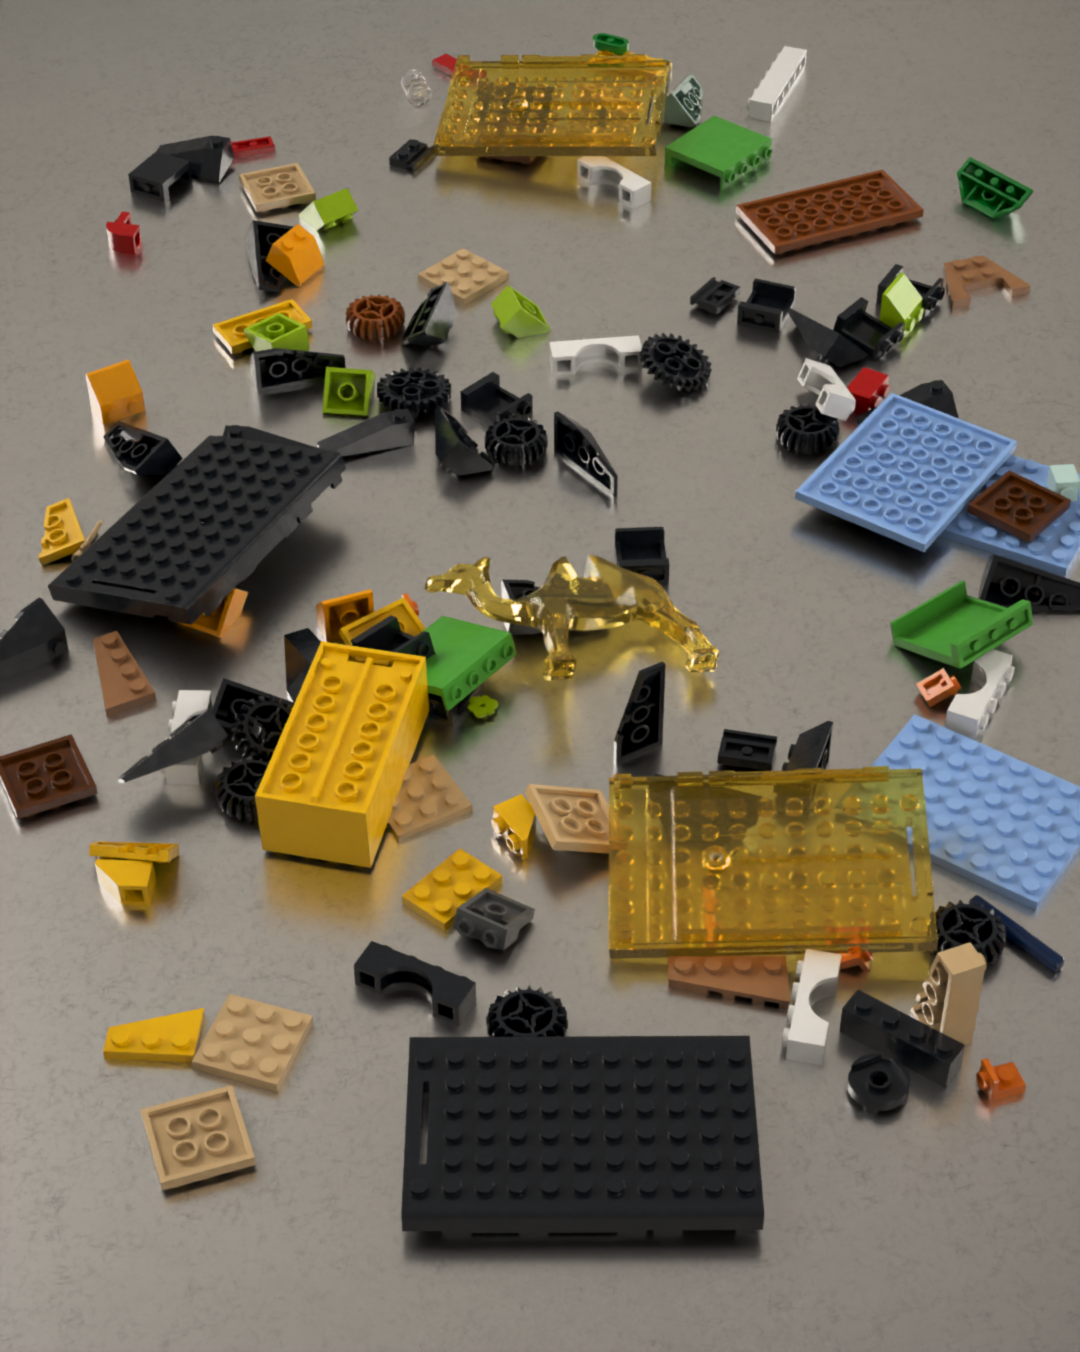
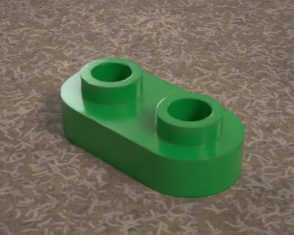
(610, 43)

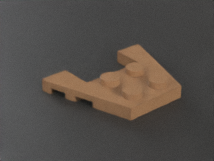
(978, 274)

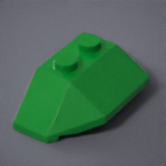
(990, 190)

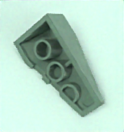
(683, 103)

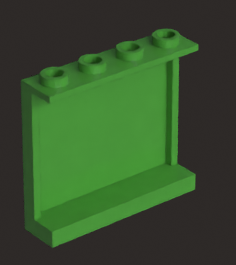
(720, 149)
(959, 626)
(464, 657)

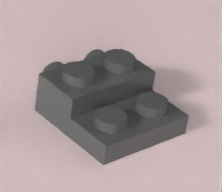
(492, 919)

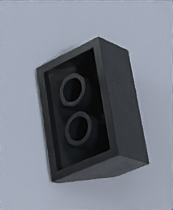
(811, 749)

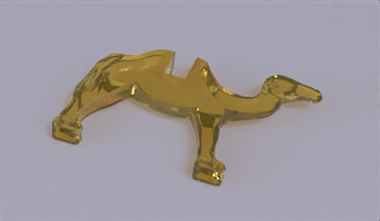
(598, 601)

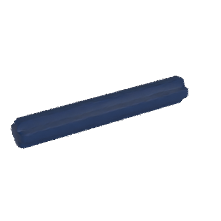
(1024, 938)

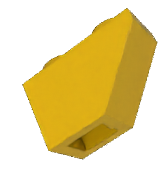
(516, 824)
(127, 880)

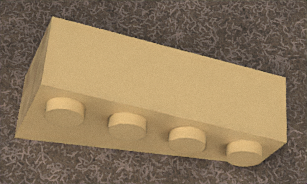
(952, 993)

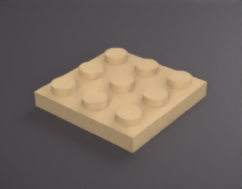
(277, 187)
(467, 275)
(426, 799)
(571, 817)
(252, 1042)
(197, 1137)

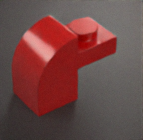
(124, 235)

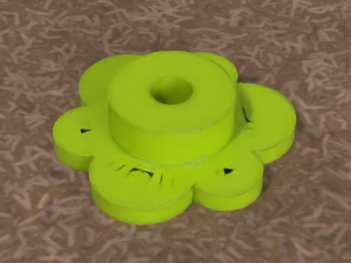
(482, 706)

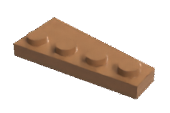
(120, 675)
(744, 976)

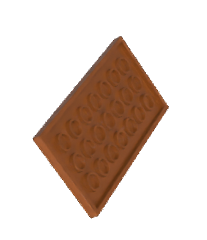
(829, 211)

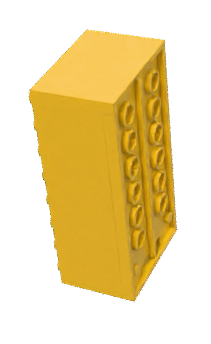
(343, 754)

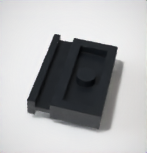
(411, 155)
(715, 295)
(747, 750)

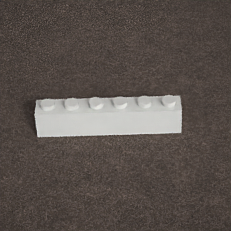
(777, 84)

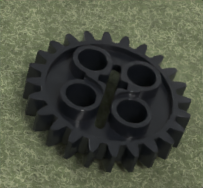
(675, 362)
(414, 390)

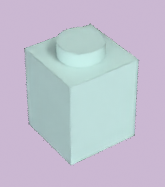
(1064, 480)

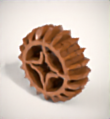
(375, 317)

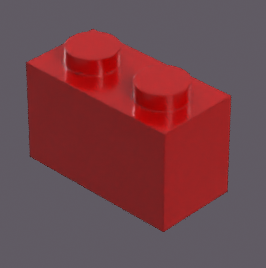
(868, 389)

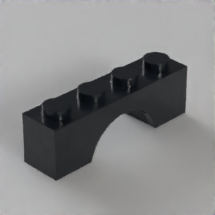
(385, 968)

